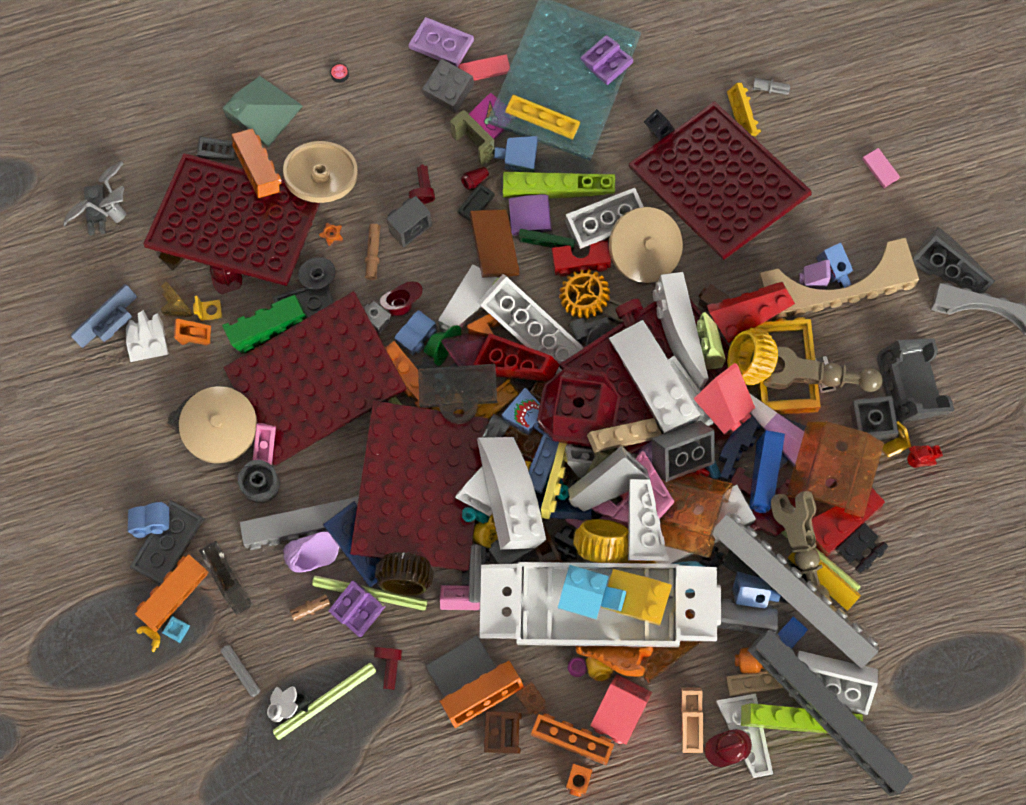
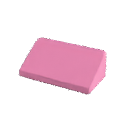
(264, 442)
(456, 598)

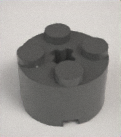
(249, 477)

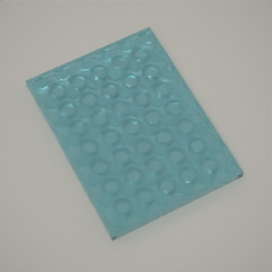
(552, 75)

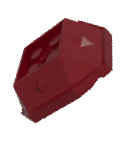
(571, 424)

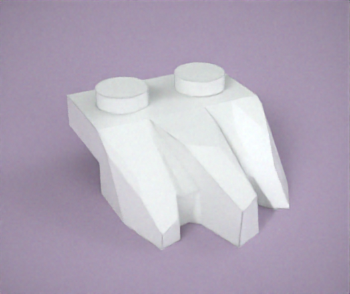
(146, 338)

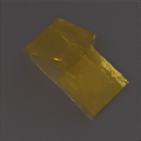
(175, 304)

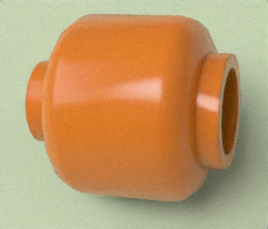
(747, 662)

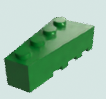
(265, 324)

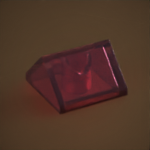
(464, 348)

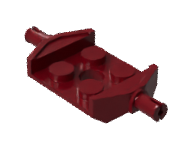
(766, 521)

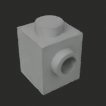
(379, 317)

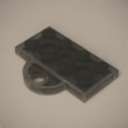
(457, 389)

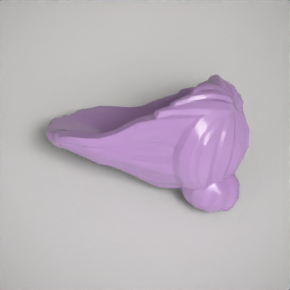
(310, 552)

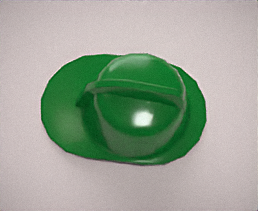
(435, 347)

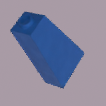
(766, 470)

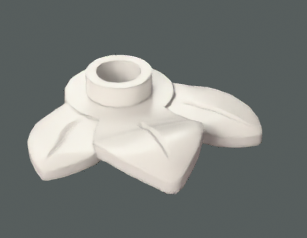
(282, 704)

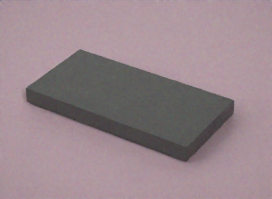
(164, 550)

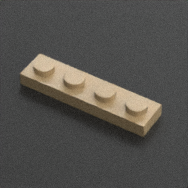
(623, 435)

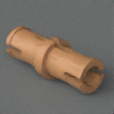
(310, 607)

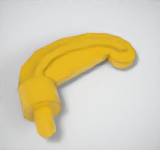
(152, 634)

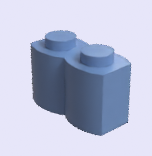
(415, 333)
(148, 519)

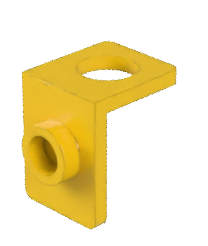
(200, 309)
(899, 444)

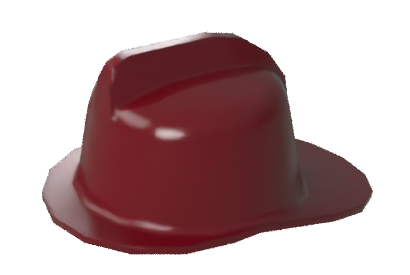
(225, 280)
(400, 299)
(728, 748)

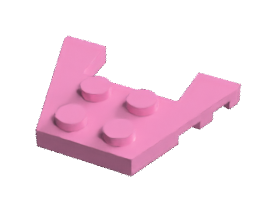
(661, 495)

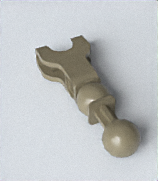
(815, 372)
(800, 533)

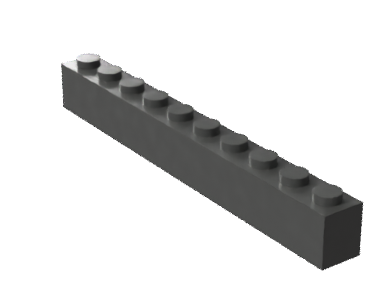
(830, 713)

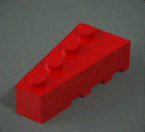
(750, 309)
(516, 360)
(836, 525)

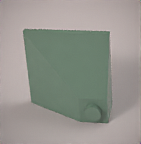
(262, 108)

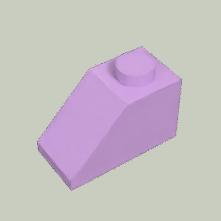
(816, 275)

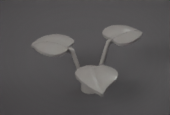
(111, 202)

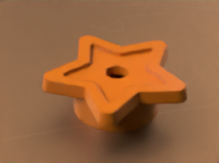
(331, 229)

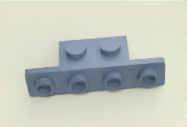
(107, 318)

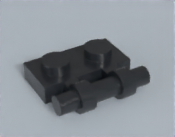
(857, 544)

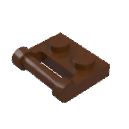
(495, 732)

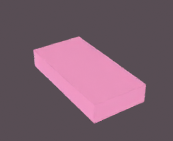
(881, 168)

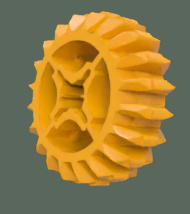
(594, 302)

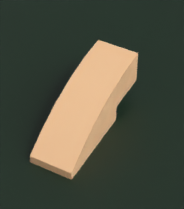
(692, 720)

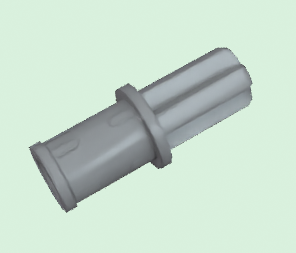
(770, 86)

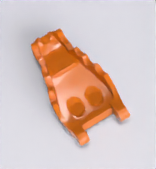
(621, 659)

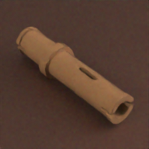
(372, 252)

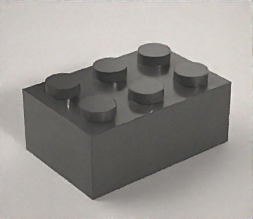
(683, 451)

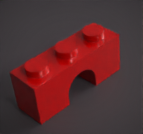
(566, 263)

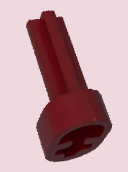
(425, 192)
(627, 311)
(392, 657)

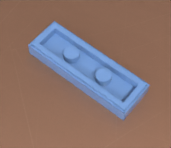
(543, 462)

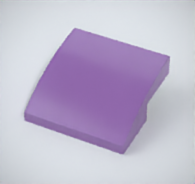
(606, 60)
(530, 213)
(357, 608)

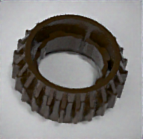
(404, 573)

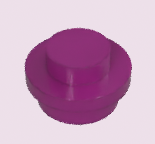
(577, 667)

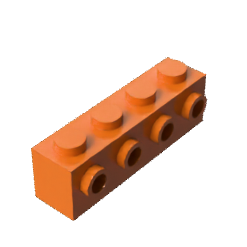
(256, 163)
(407, 371)
(171, 592)
(482, 694)
(572, 739)

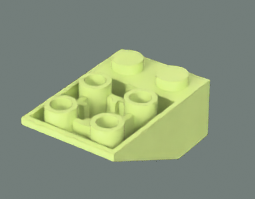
(710, 342)

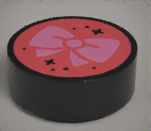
(339, 73)

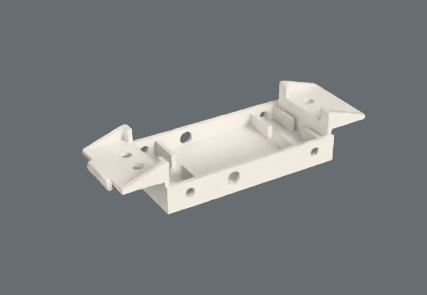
(540, 622)

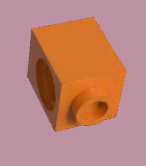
(578, 771)

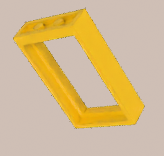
(798, 405)

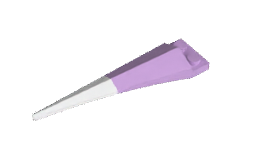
(775, 422)

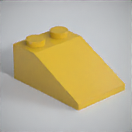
(644, 596)

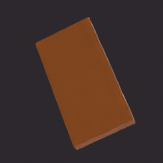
(494, 243)

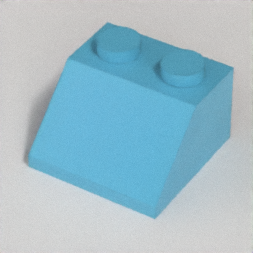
(583, 592)

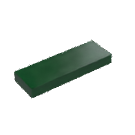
(545, 240)

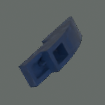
(740, 439)

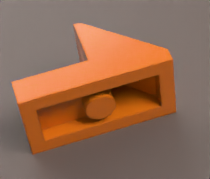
(483, 325)
(192, 332)

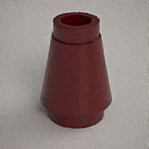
(474, 178)

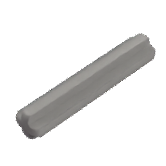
(475, 574)
(240, 670)

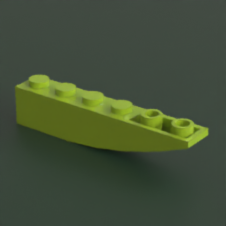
(557, 184)
(781, 718)

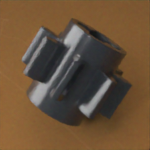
(716, 558)

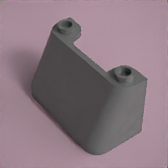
(911, 381)

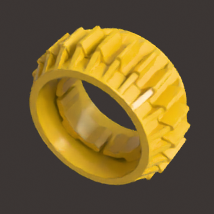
(764, 356)
(602, 541)

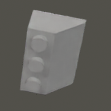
(747, 618)

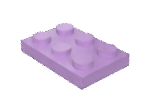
(441, 42)

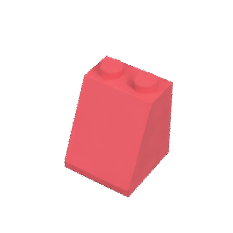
(726, 400)
(620, 709)

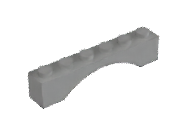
(953, 299)

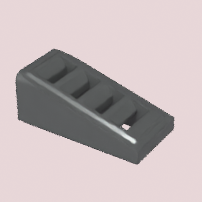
(214, 155)

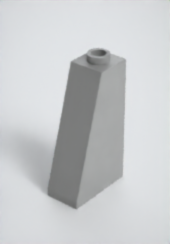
(607, 480)

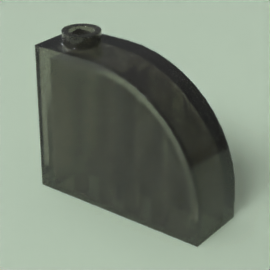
(226, 577)

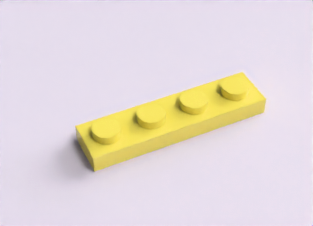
(553, 487)

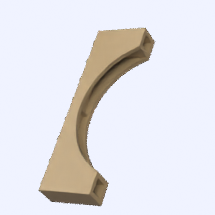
(893, 273)

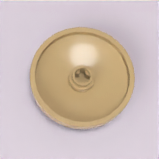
(320, 171)
(645, 244)
(218, 424)

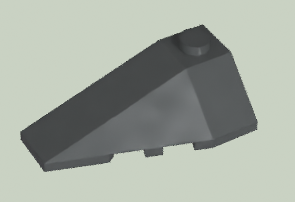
(948, 260)

